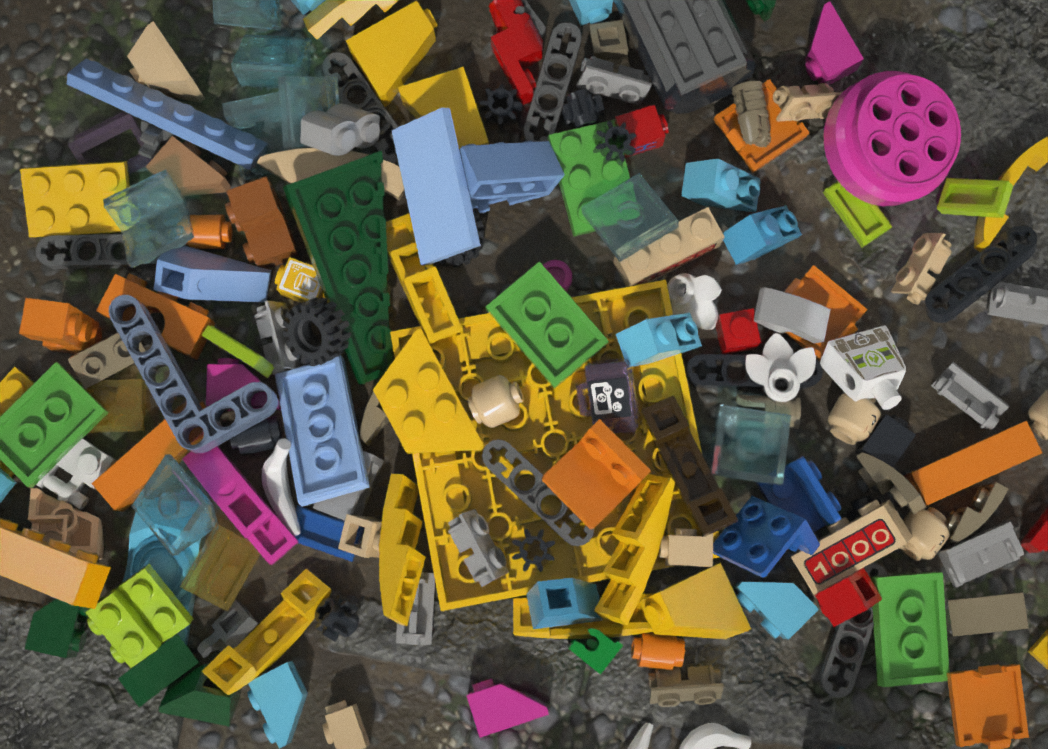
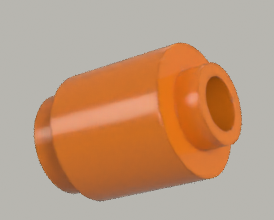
(210, 232)
(658, 651)

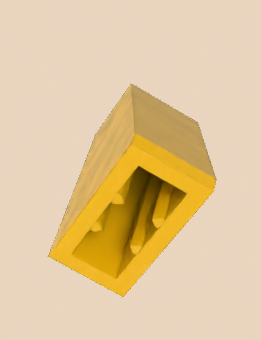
(393, 49)
(452, 92)
(697, 607)

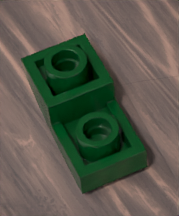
(158, 670)

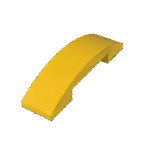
(1035, 158)
(523, 625)
(271, 638)

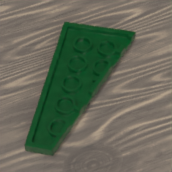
(347, 244)

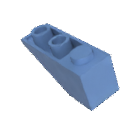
(208, 276)

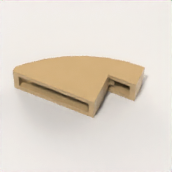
(306, 162)

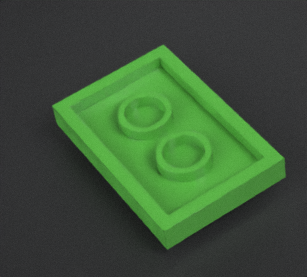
(584, 171)
(547, 325)
(46, 424)
(910, 629)

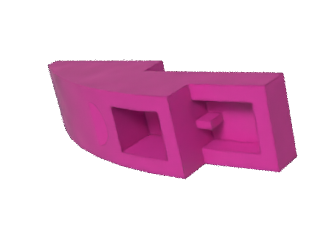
(241, 503)

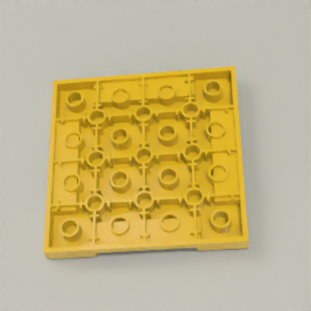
(542, 434)

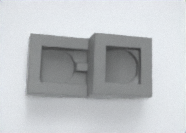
(792, 314)

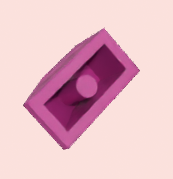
(831, 49)
(227, 378)
(501, 707)

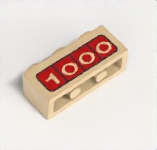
(692, 239)
(853, 545)

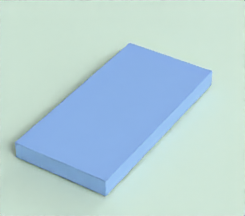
(435, 187)
(321, 431)

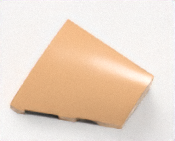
(65, 523)

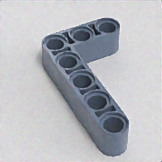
(176, 385)

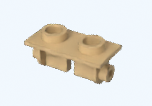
(804, 103)
(928, 253)

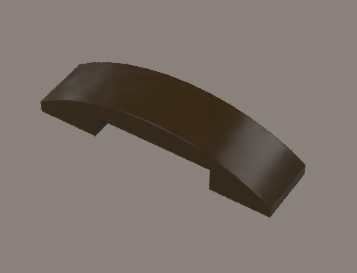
(688, 467)

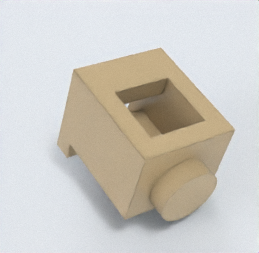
(370, 542)
(687, 549)
(345, 727)

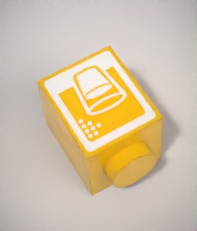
(298, 281)

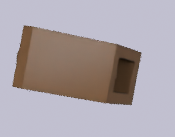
(188, 170)

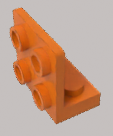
(595, 475)

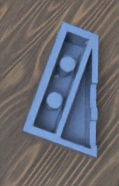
(509, 172)

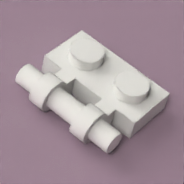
(85, 464)

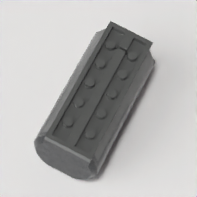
(688, 49)

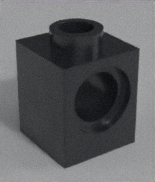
(888, 440)

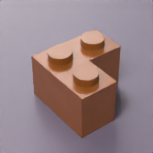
(260, 215)

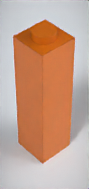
(975, 463)
(129, 475)

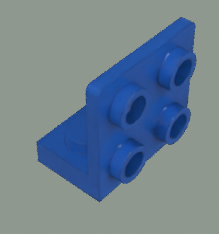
(803, 494)
(763, 537)

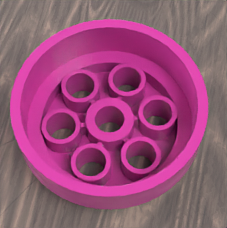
(853, 128)

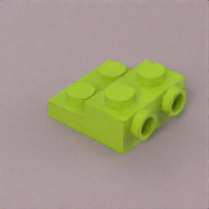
(138, 616)

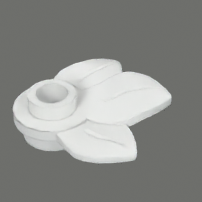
(697, 299)
(781, 363)

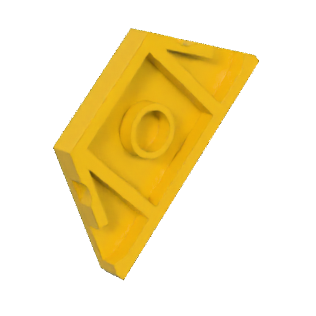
(423, 402)

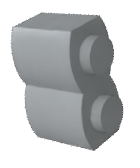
(340, 129)

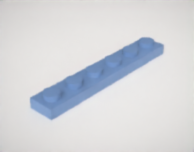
(167, 113)

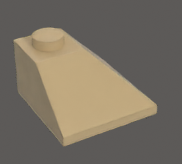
(160, 67)

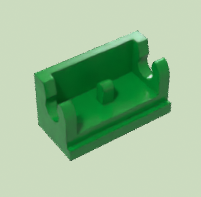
(601, 653)

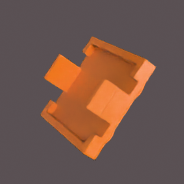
(783, 133)
(844, 308)
(988, 706)

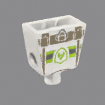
(866, 366)

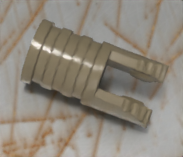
(752, 113)
(790, 407)

